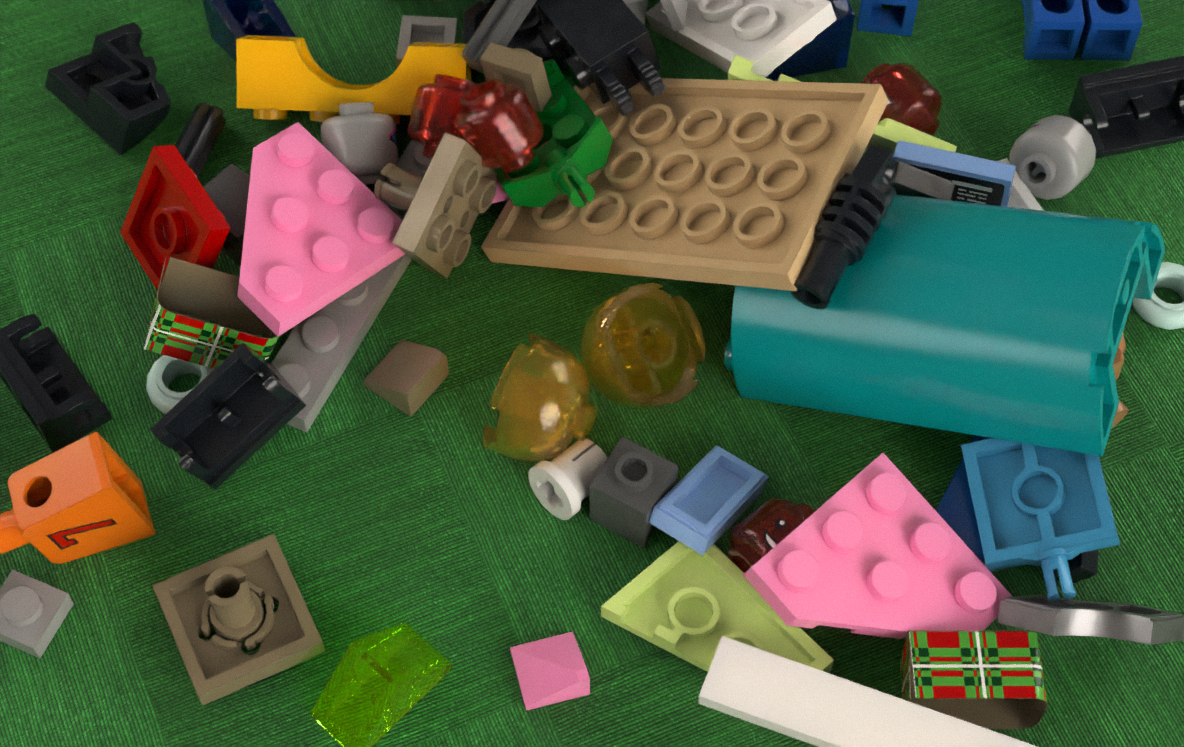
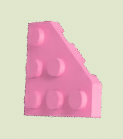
(308, 231)
(878, 565)

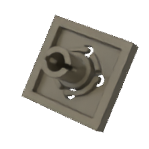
(440, 204)
(231, 598)

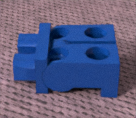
(1097, 26)

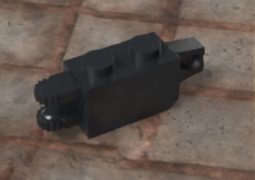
(602, 48)

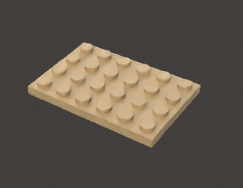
(703, 183)

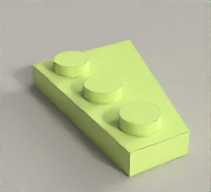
(694, 600)

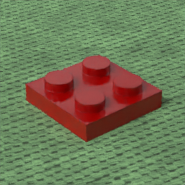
(172, 216)

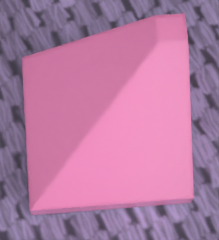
(550, 670)

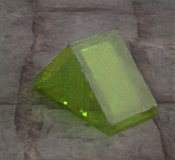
(378, 685)

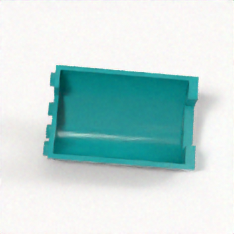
(960, 324)

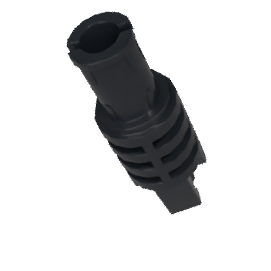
(848, 226)

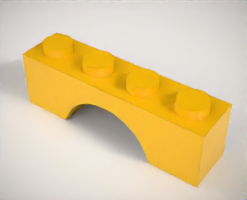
(283, 76)

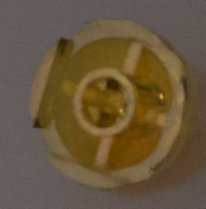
(643, 347)
(540, 403)

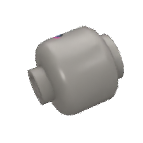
(361, 140)
(1056, 153)

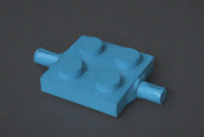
(1038, 507)

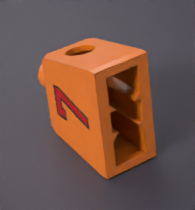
(75, 503)

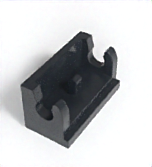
(1132, 106)
(48, 384)
(228, 416)

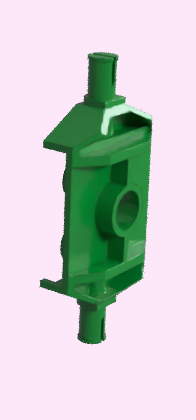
(575, 149)

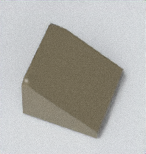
(408, 375)

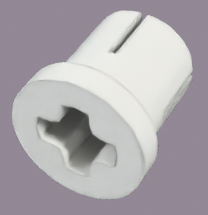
(567, 478)

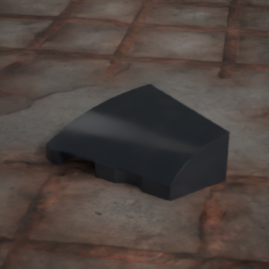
(113, 88)

